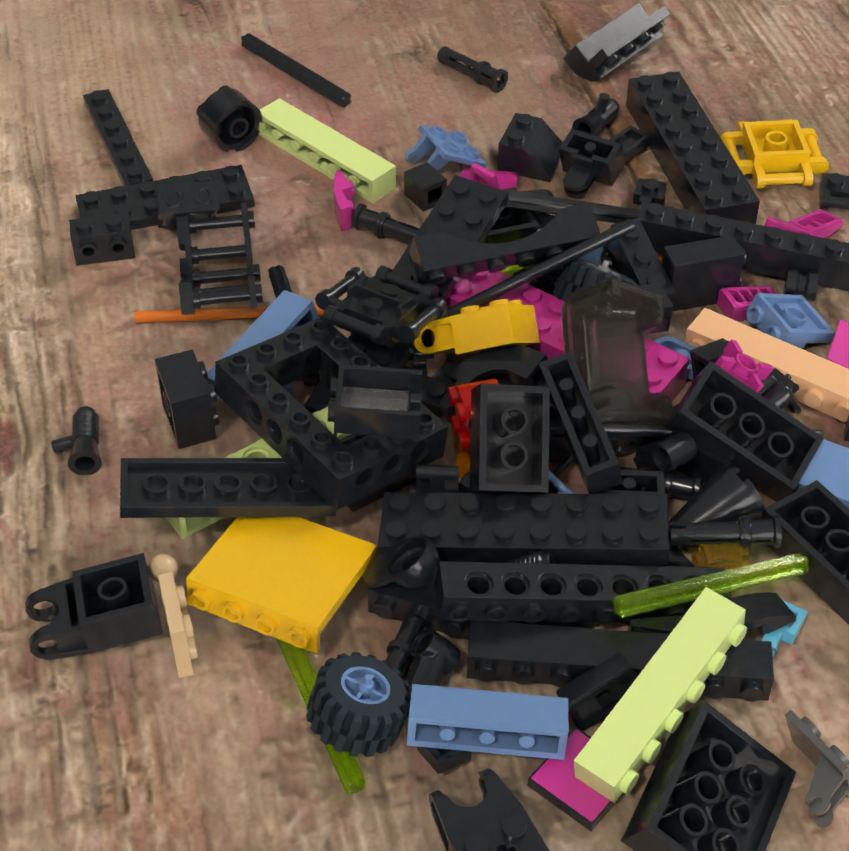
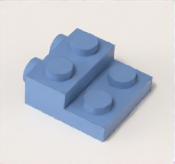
(788, 319)

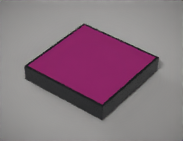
(557, 784)

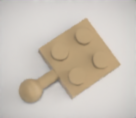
(163, 570)

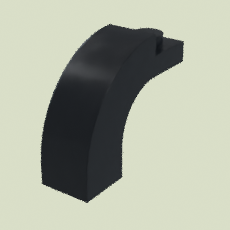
(506, 363)

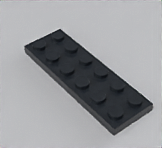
(140, 198)
(216, 489)

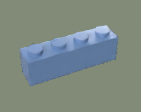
(284, 314)
(488, 722)

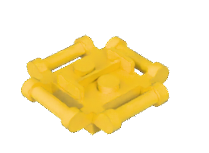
(776, 151)

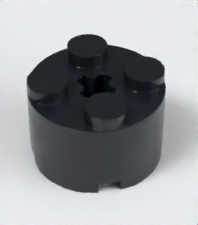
(229, 119)

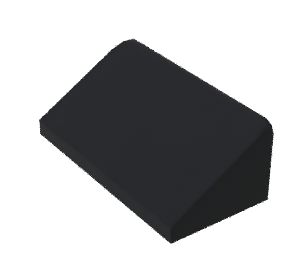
(597, 691)

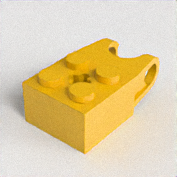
(483, 328)

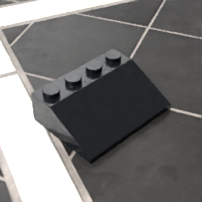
(710, 790)

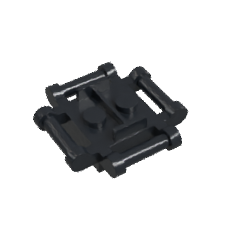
(379, 306)

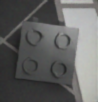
(831, 773)

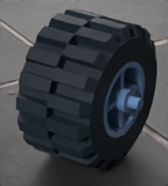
(358, 704)

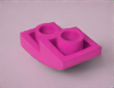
(344, 207)

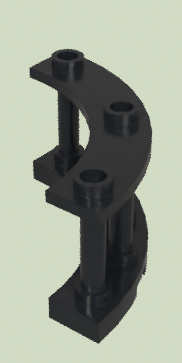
(189, 287)

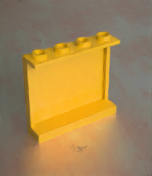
(279, 576)

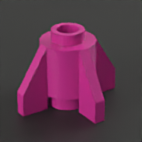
(743, 366)

